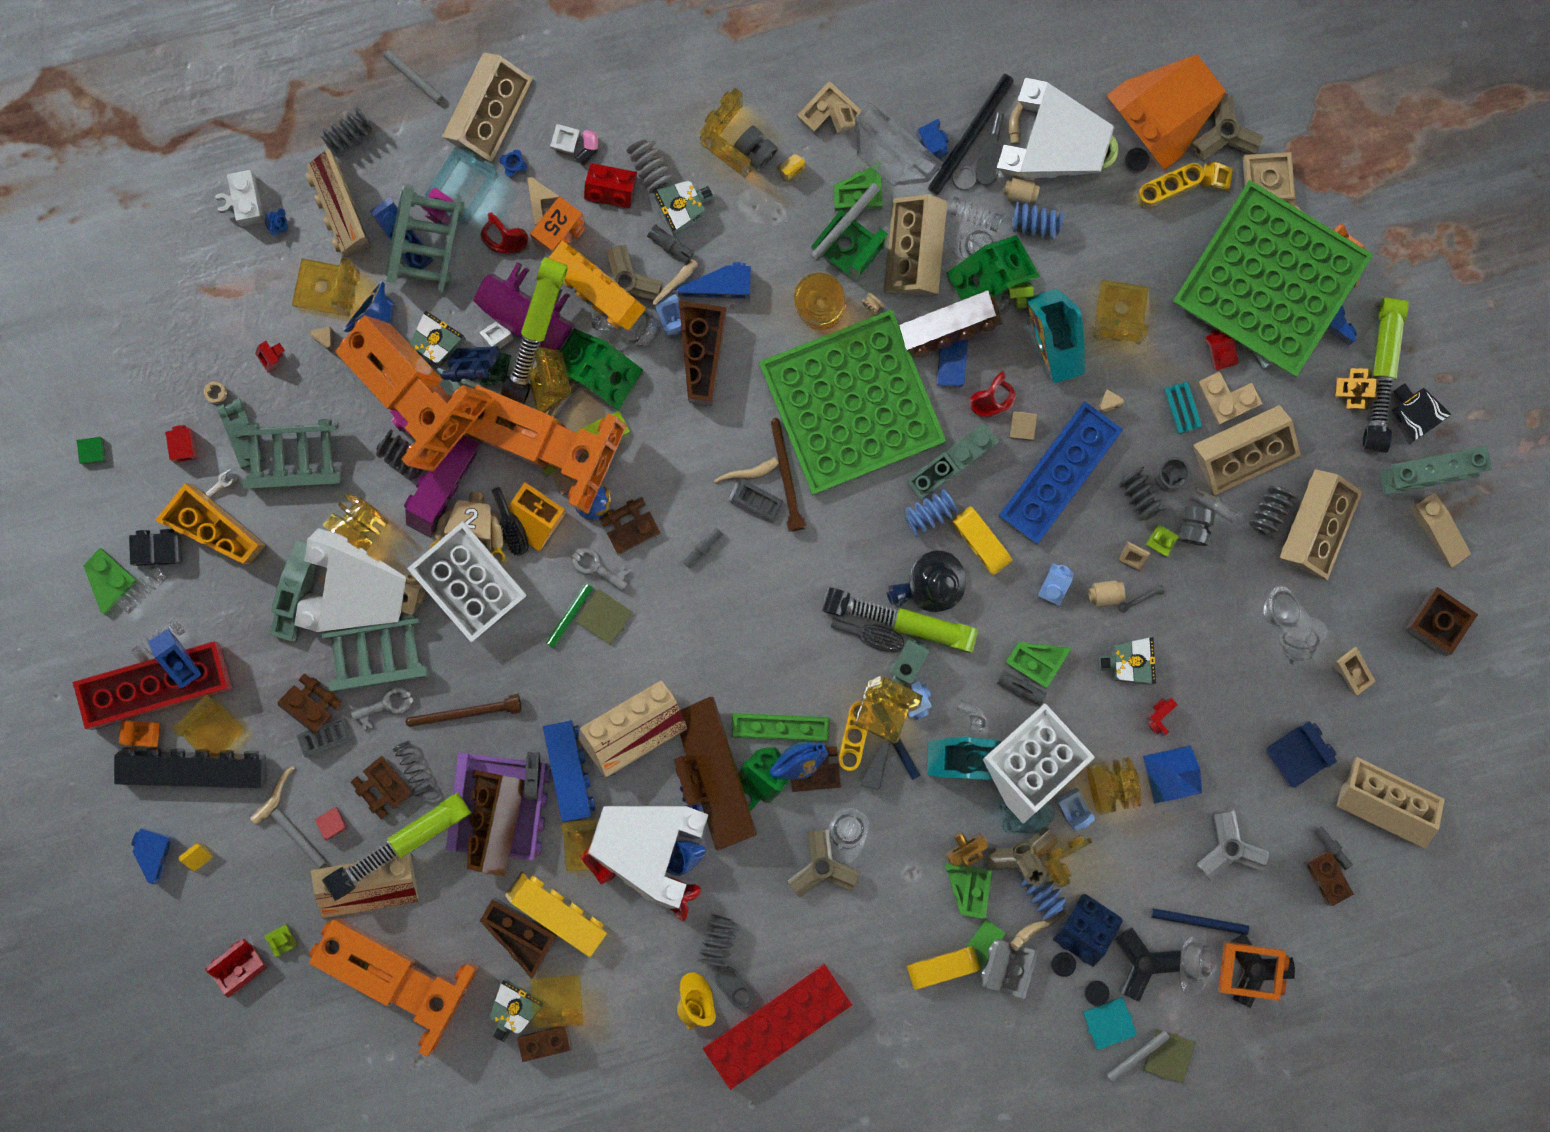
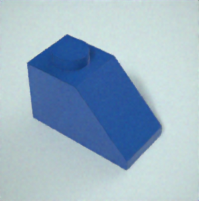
(174, 658)
(151, 852)

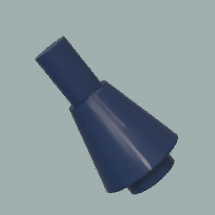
(899, 594)

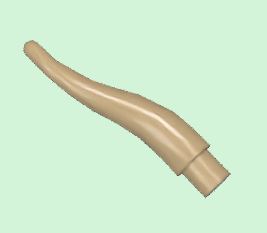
(1014, 124)
(681, 279)
(756, 472)
(265, 810)
(1028, 931)

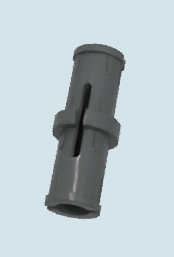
(670, 244)
(1037, 695)

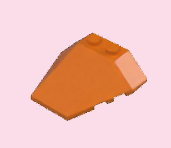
(1169, 106)

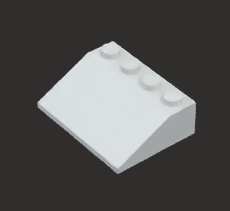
(467, 581)
(1036, 762)

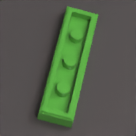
(780, 727)

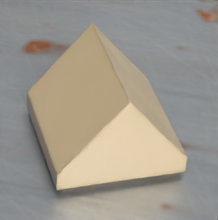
(842, 117)
(324, 336)
(1110, 402)
(1134, 555)

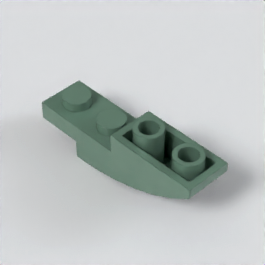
(953, 461)
(292, 588)

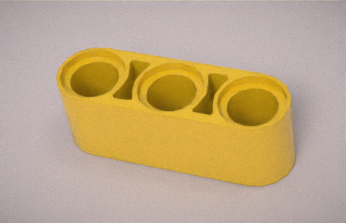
(1180, 180)
(981, 540)
(849, 747)
(943, 967)

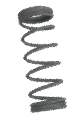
(397, 749)

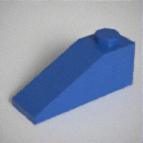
(726, 282)

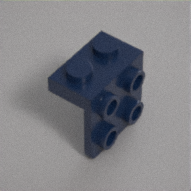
(1301, 753)
(1088, 930)

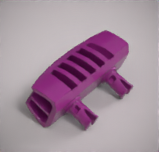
(510, 305)

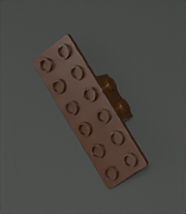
(711, 775)

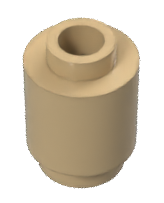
(1021, 191)
(1106, 593)

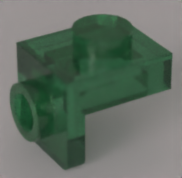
(499, 371)

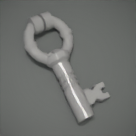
(616, 580)
(385, 704)

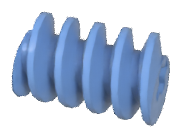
(1037, 221)
(930, 512)
(1046, 897)

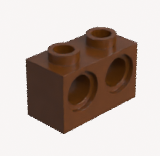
(1328, 878)
(544, 1043)

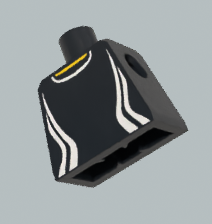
(1417, 412)

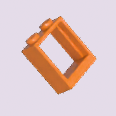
(1227, 966)

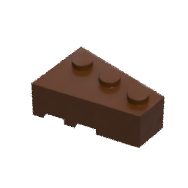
(519, 934)

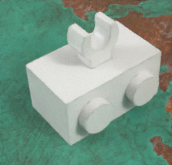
(243, 198)

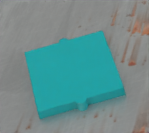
(1109, 1023)

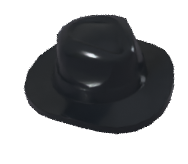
(937, 581)

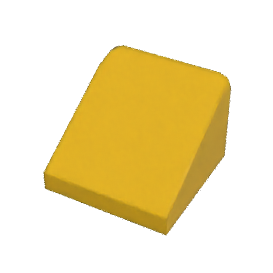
(791, 167)
(1217, 176)
(195, 856)

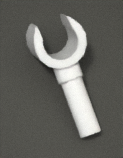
(223, 482)

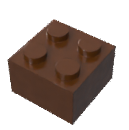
(1441, 621)

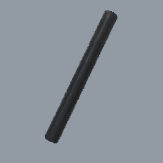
(970, 134)

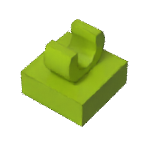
(1020, 294)
(1162, 540)
(281, 940)

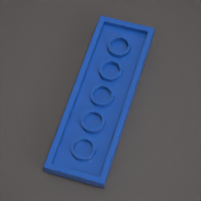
(1060, 473)

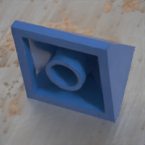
(1173, 774)

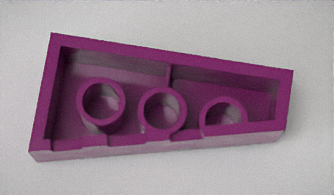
(438, 486)

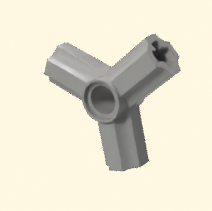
(1245, 854)

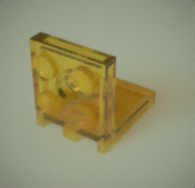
(715, 124)
(340, 289)
(1120, 326)

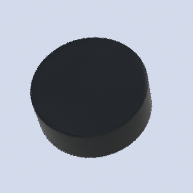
(1136, 160)
(1063, 964)
(1096, 993)

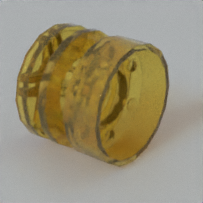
(818, 287)
(356, 522)
(1120, 785)

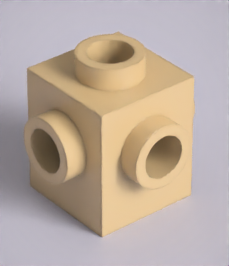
(413, 595)

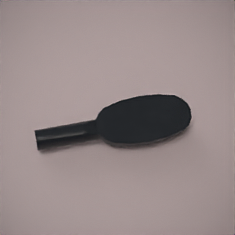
(513, 530)

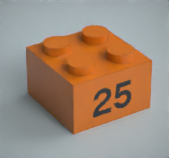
(558, 224)

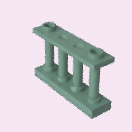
(400, 246)
(1435, 470)
(280, 475)
(366, 676)

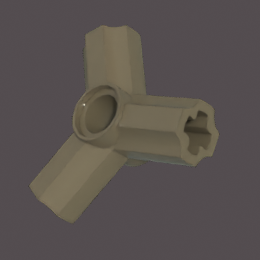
(1214, 139)
(622, 267)
(821, 850)
(1025, 856)

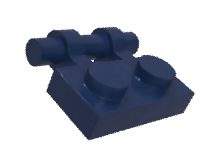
(471, 363)

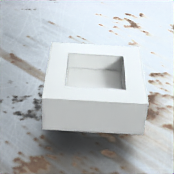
(565, 139)
(496, 335)

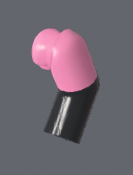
(590, 147)

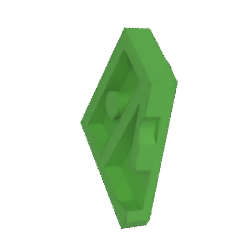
(850, 191)
(107, 579)
(1037, 661)
(971, 889)

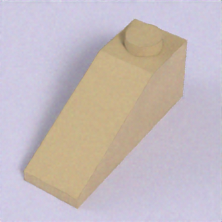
(1440, 529)

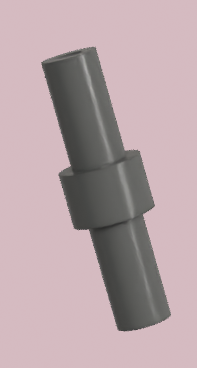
(702, 547)
(1334, 847)

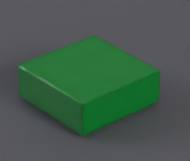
(90, 450)

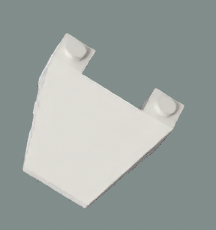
(1063, 138)
(355, 588)
(639, 844)

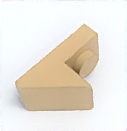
(539, 196)
(1354, 671)

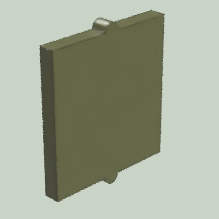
(604, 616)
(1171, 1058)

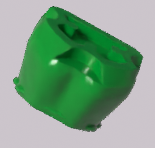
(757, 779)

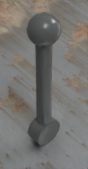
(1160, 589)

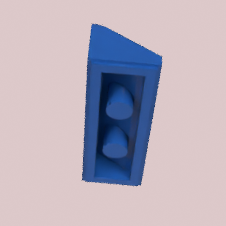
(952, 365)

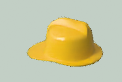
(696, 1001)

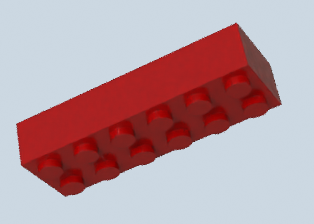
(148, 688)
(777, 1026)

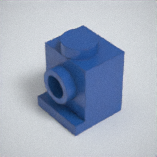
(933, 139)

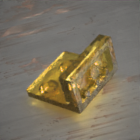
(549, 379)
(885, 708)
(209, 726)
(577, 839)
(1059, 871)
(557, 1001)

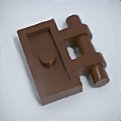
(633, 532)
(306, 710)
(825, 777)
(387, 783)

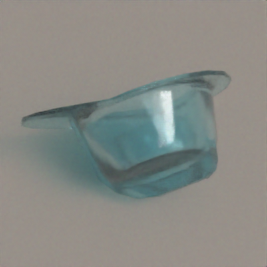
(1035, 823)

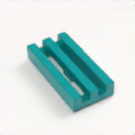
(1185, 386)

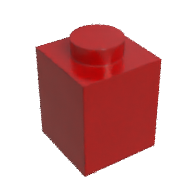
(181, 444)

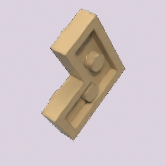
(818, 109)
(1226, 404)

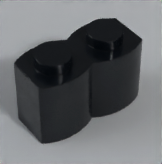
(155, 549)

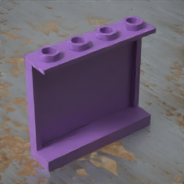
(529, 820)

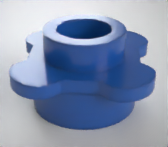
(507, 159)
(276, 221)

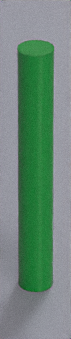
(569, 615)

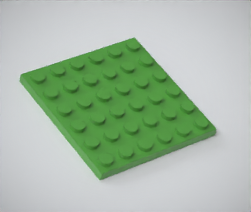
(1272, 278)
(852, 402)

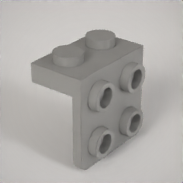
(1009, 969)

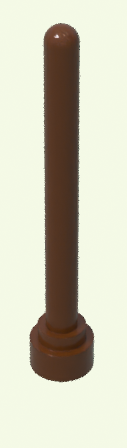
(795, 520)
(510, 704)

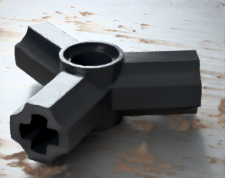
(1159, 963)
(1247, 980)

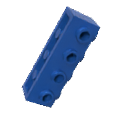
(567, 771)

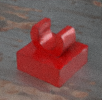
(269, 355)

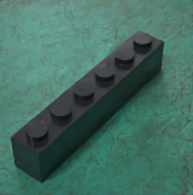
(190, 768)

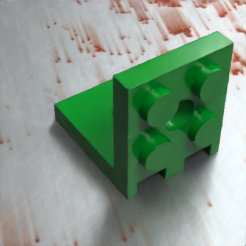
(862, 251)
(994, 269)
(597, 364)

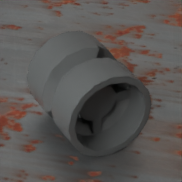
(748, 144)
(1172, 474)
(1196, 525)

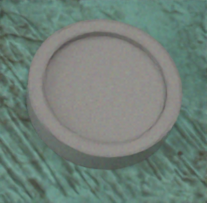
(964, 177)

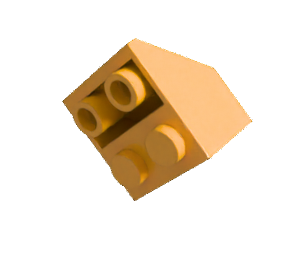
(537, 514)

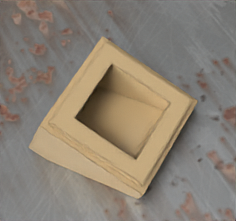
(1023, 425)

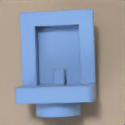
(669, 314)
(1056, 583)
(925, 704)
(1075, 809)

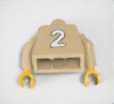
(477, 518)

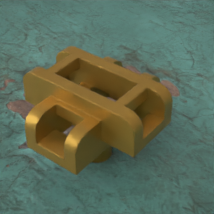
(1354, 388)
(967, 849)

